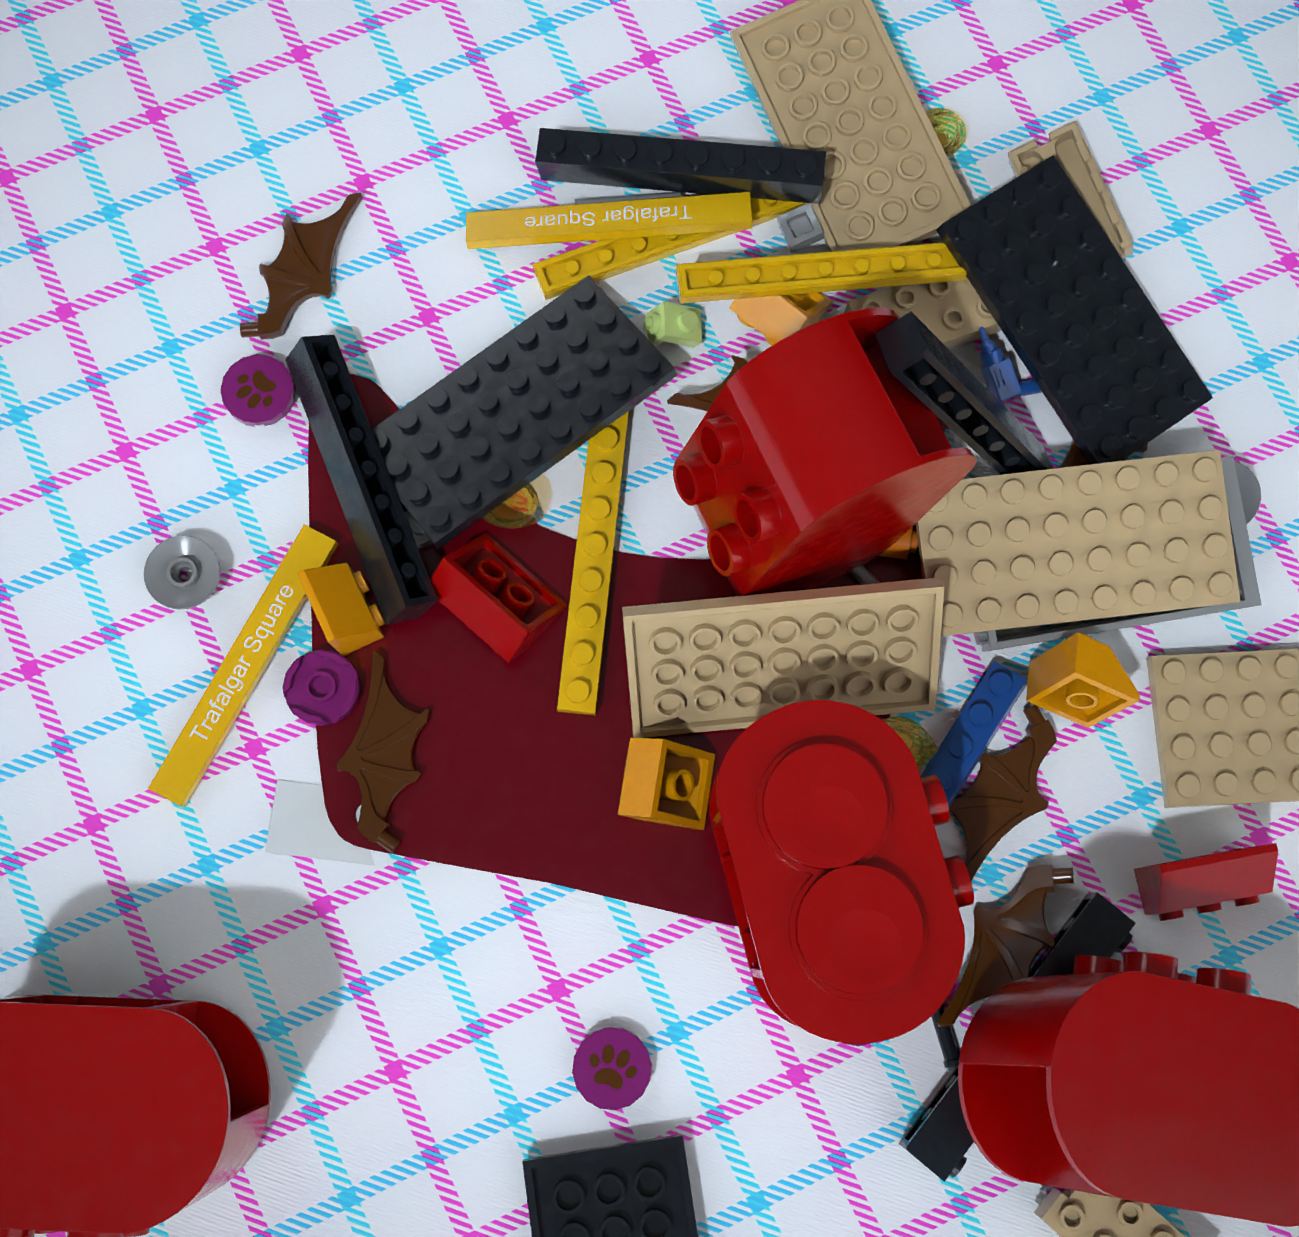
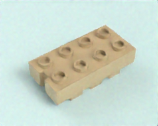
(1077, 162)
(946, 308)
(1094, 1215)

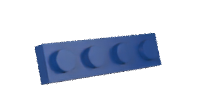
(975, 728)

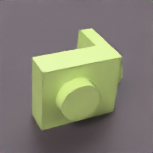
(673, 324)

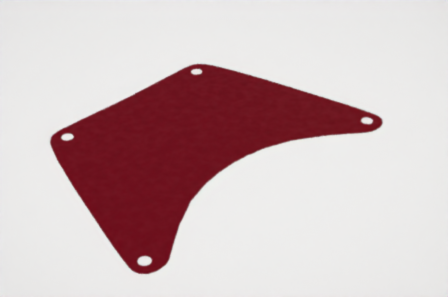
(501, 769)

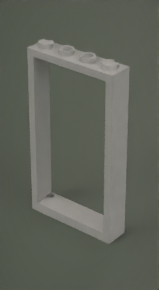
(1245, 571)

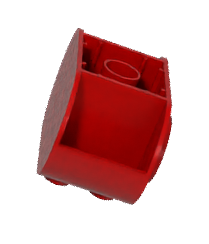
(814, 459)
(839, 872)
(1140, 1086)
(122, 1110)

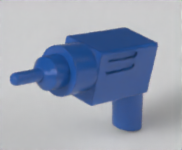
(1000, 373)

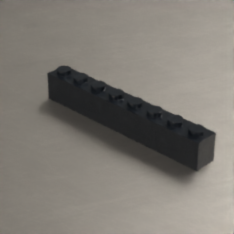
(680, 165)
(959, 397)
(361, 479)
(940, 1132)

